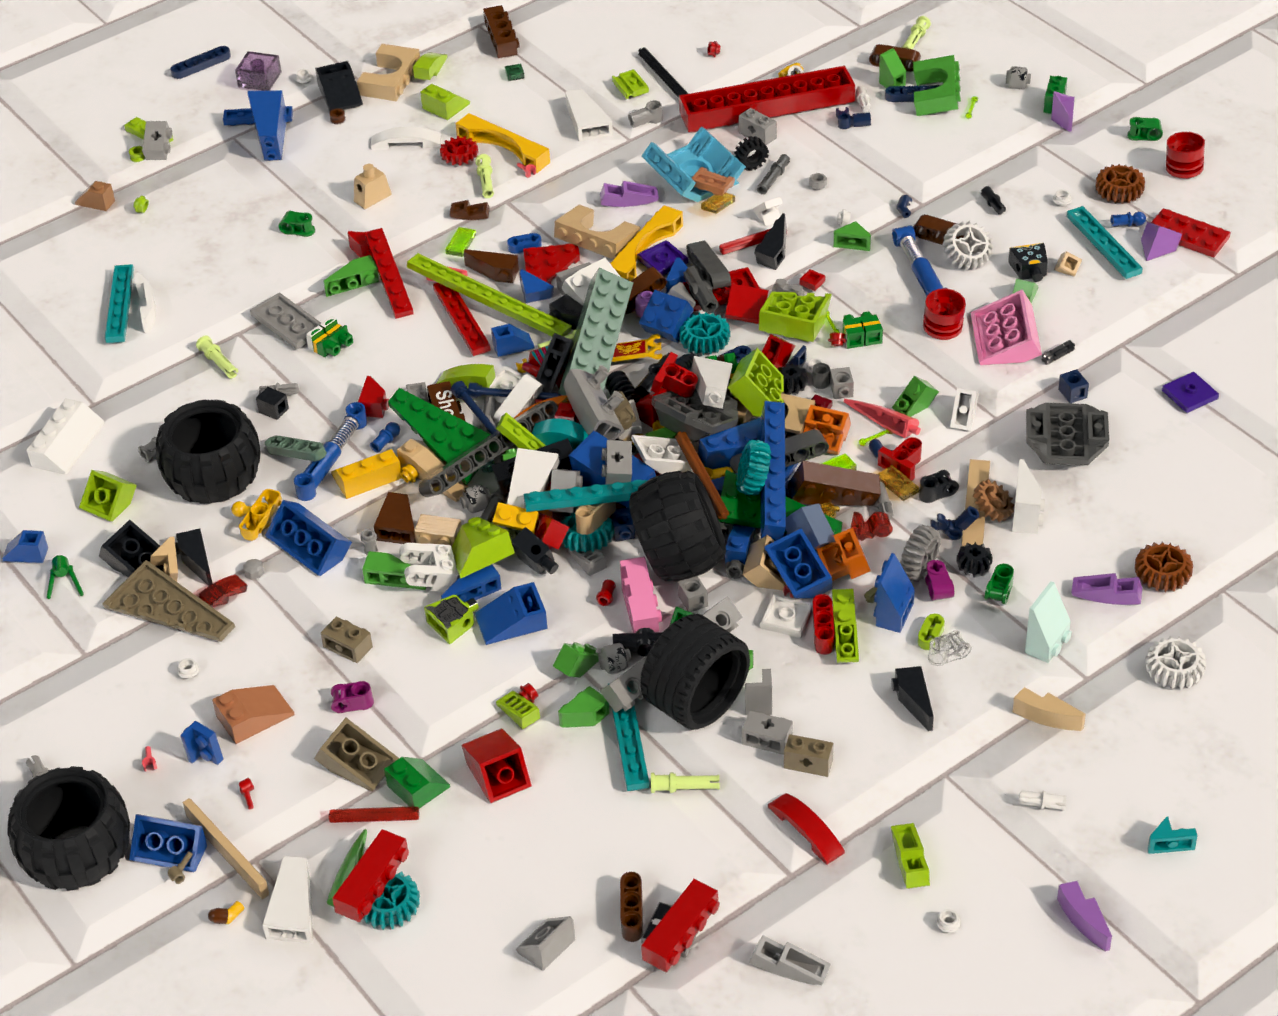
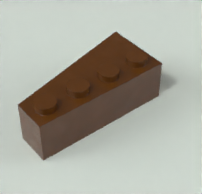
(831, 484)

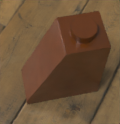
(395, 520)

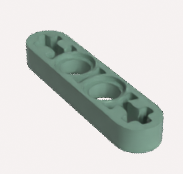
(295, 448)

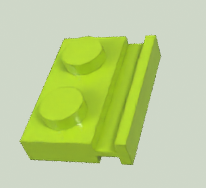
(630, 84)

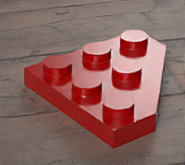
(549, 260)

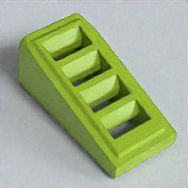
(522, 720)

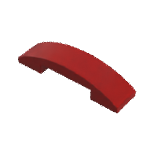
(809, 825)

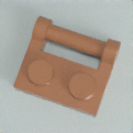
(712, 182)

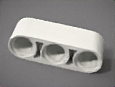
(520, 397)

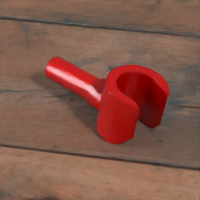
(245, 787)

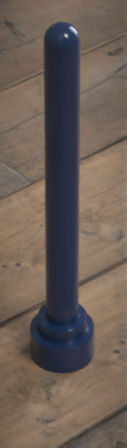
(476, 390)
(460, 391)

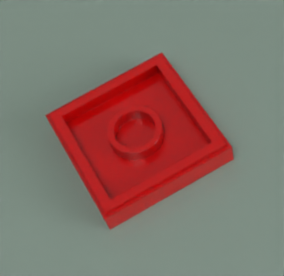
(745, 303)

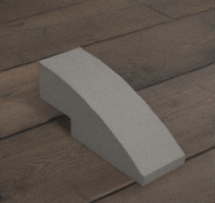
(789, 961)

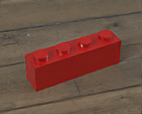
(370, 875)
(680, 925)

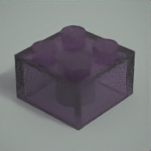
(258, 71)

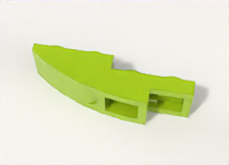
(845, 625)

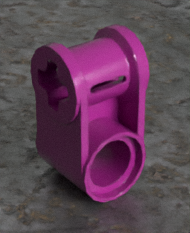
(938, 581)
(353, 697)

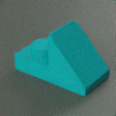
(1169, 840)

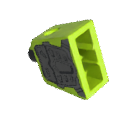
(451, 616)

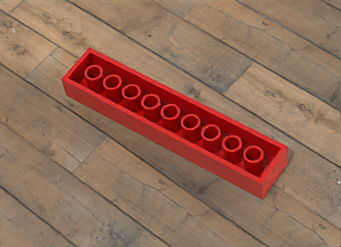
(769, 97)

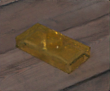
(717, 203)
(898, 483)

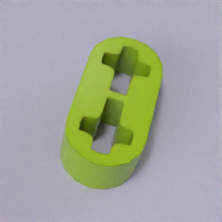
(926, 630)

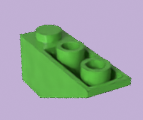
(353, 275)

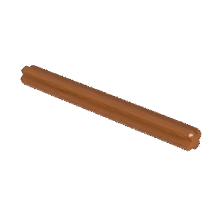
(699, 469)

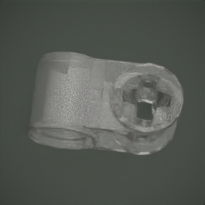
(947, 648)

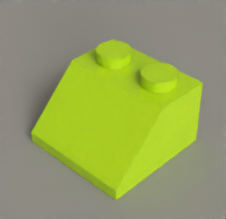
(442, 102)
(107, 495)

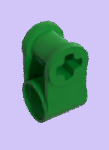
(1144, 129)
(296, 223)
(1000, 583)

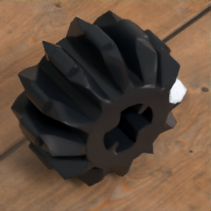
(794, 378)
(974, 559)

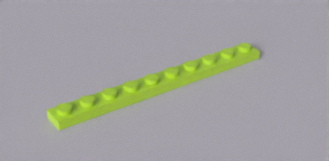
(488, 296)

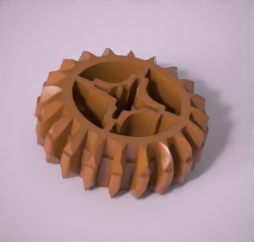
(1120, 183)
(1163, 566)

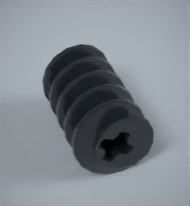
(619, 381)

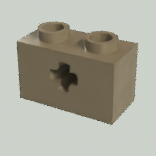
(808, 755)

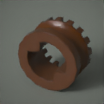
(337, 116)

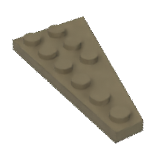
(162, 600)

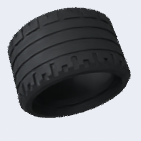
(695, 671)

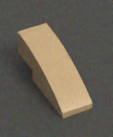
(1048, 710)

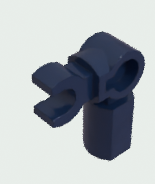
(845, 120)
(955, 528)

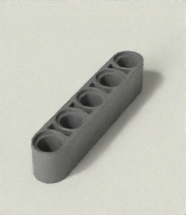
(709, 264)
(797, 448)

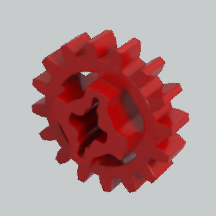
(459, 150)

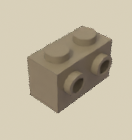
(346, 639)

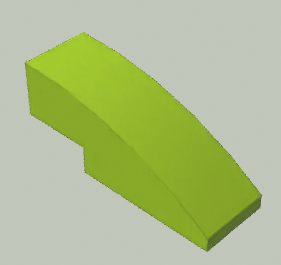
(429, 65)
(469, 373)
(910, 855)

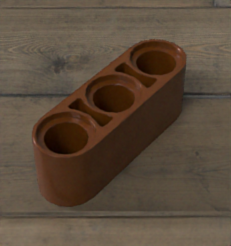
(906, 56)
(932, 229)
(647, 281)
(631, 917)

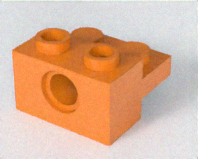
(831, 423)
(853, 558)

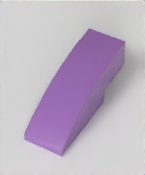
(627, 194)
(1108, 589)
(1084, 914)

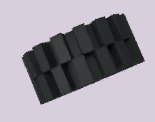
(748, 146)

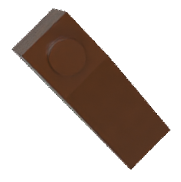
(493, 265)

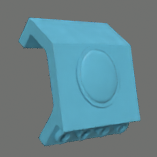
(683, 163)

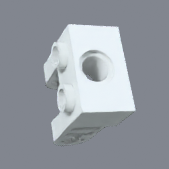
(435, 567)

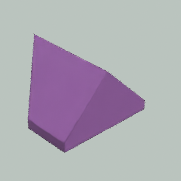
(1063, 110)
(1159, 241)

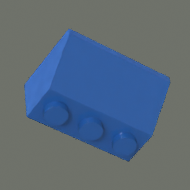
(799, 565)

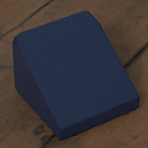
(799, 358)

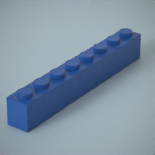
(773, 492)

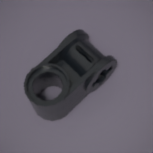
(936, 485)

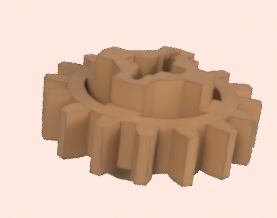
(993, 500)

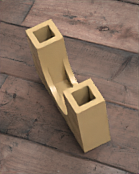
(389, 85)
(575, 226)
(795, 413)

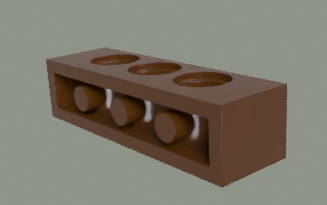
(501, 31)

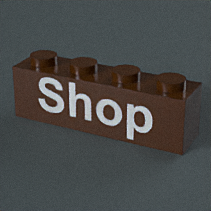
(442, 397)

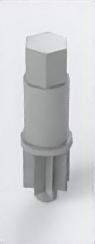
(884, 504)

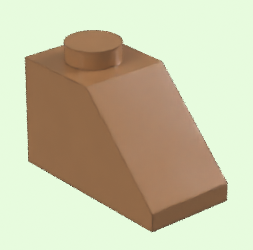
(97, 196)

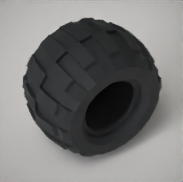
(208, 451)
(677, 525)
(61, 801)

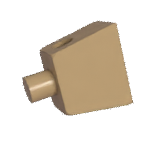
(370, 187)

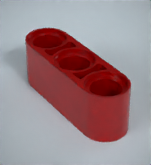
(823, 624)

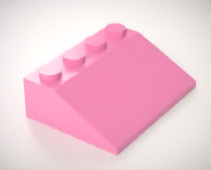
(1006, 331)

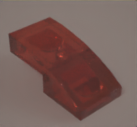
(219, 592)

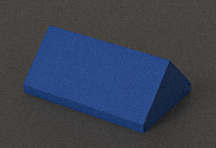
(166, 842)

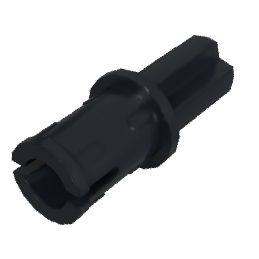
(993, 200)

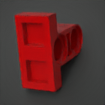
(675, 378)
(902, 457)

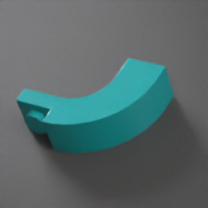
(555, 430)

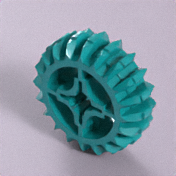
(705, 333)
(753, 467)
(581, 542)
(396, 903)

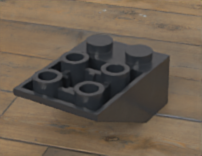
(338, 86)

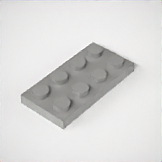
(285, 319)

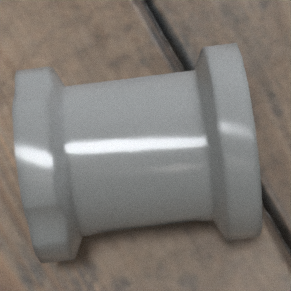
(148, 450)

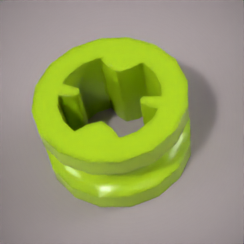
(136, 154)

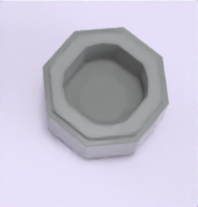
(818, 181)
(253, 569)

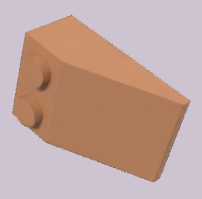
(251, 710)

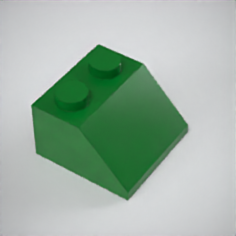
(414, 781)

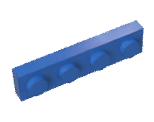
(244, 116)

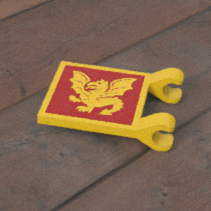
(637, 349)

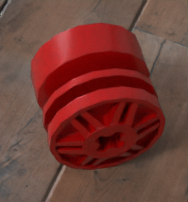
(1185, 154)
(944, 314)

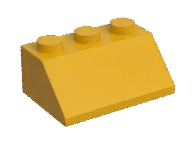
(368, 474)

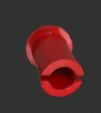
(605, 596)

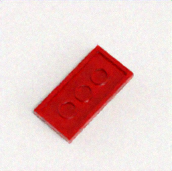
(1195, 234)
(740, 276)

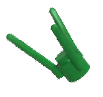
(60, 568)

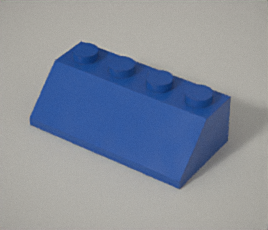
(307, 538)

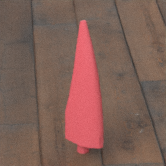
(903, 424)

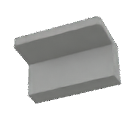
(759, 695)

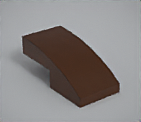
(465, 211)

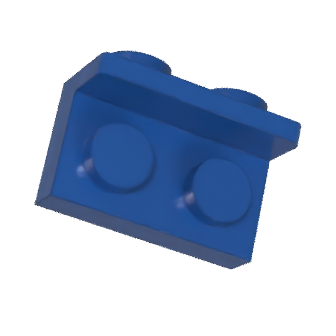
(202, 742)

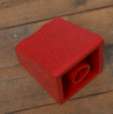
(497, 765)

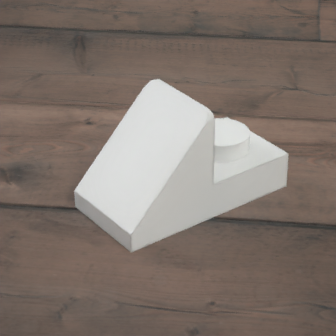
(768, 211)

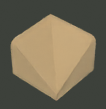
(1068, 264)

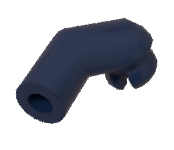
(902, 205)
(874, 446)

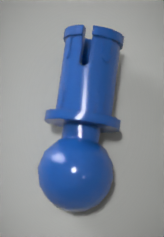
(1138, 219)
(386, 436)

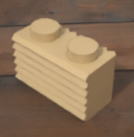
(436, 530)

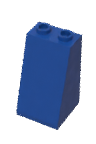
(270, 121)
(588, 460)

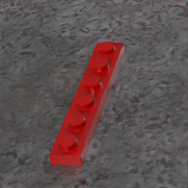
(389, 273)
(462, 319)

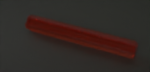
(374, 814)

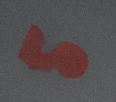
(877, 524)

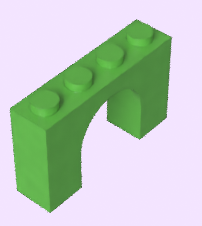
(944, 97)

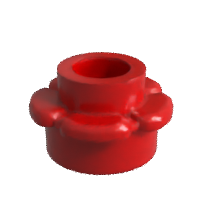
(713, 48)
(837, 339)
(528, 692)

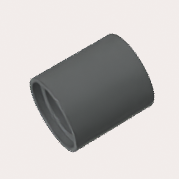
(821, 375)

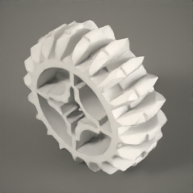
(961, 249)
(1175, 662)

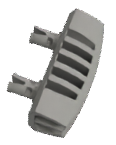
(591, 404)

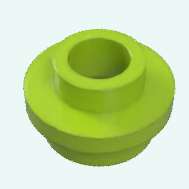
(141, 204)

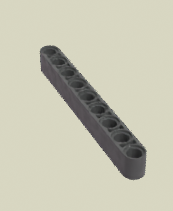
(482, 452)

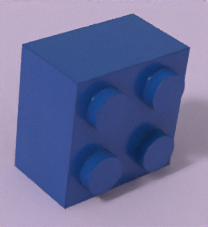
(665, 315)

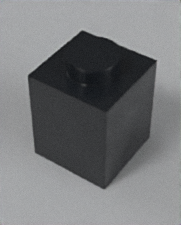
(272, 403)

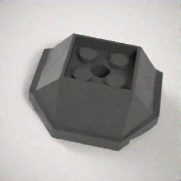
(693, 417)
(1067, 432)

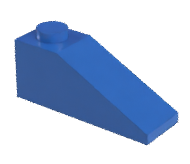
(739, 542)
(475, 585)

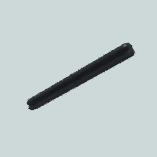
(656, 66)

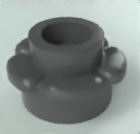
(734, 569)

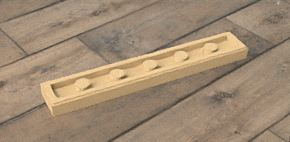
(978, 472)
(226, 849)

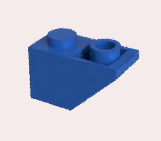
(510, 339)
(27, 547)

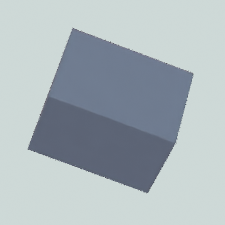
(813, 524)

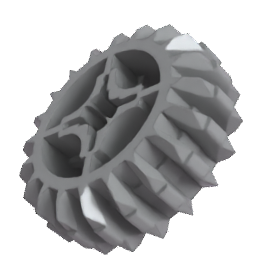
(919, 550)

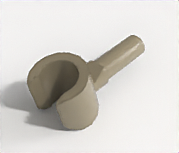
(175, 873)

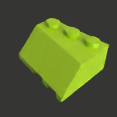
(794, 315)
(756, 382)
(480, 545)

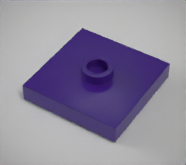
(661, 257)
(1190, 392)

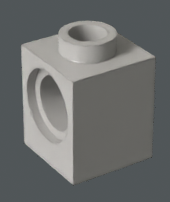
(841, 383)
(693, 594)

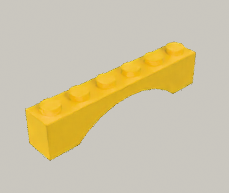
(487, 132)
(662, 225)

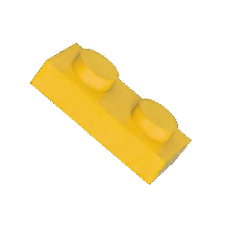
(515, 517)

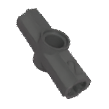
(700, 289)

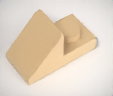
(166, 556)

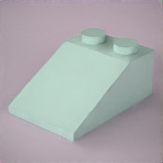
(1047, 625)

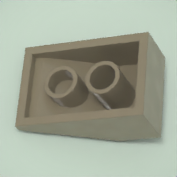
(355, 755)

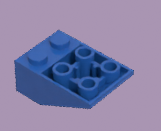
(893, 596)
(512, 614)

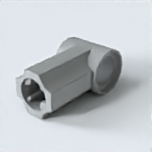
(651, 113)

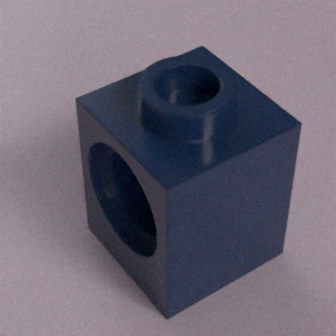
(1073, 386)
(623, 524)

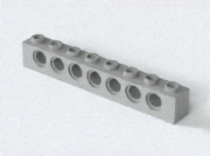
(617, 693)

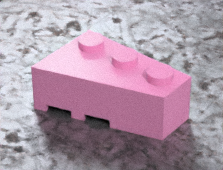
(639, 595)

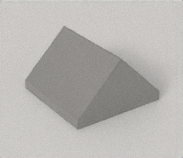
(548, 941)

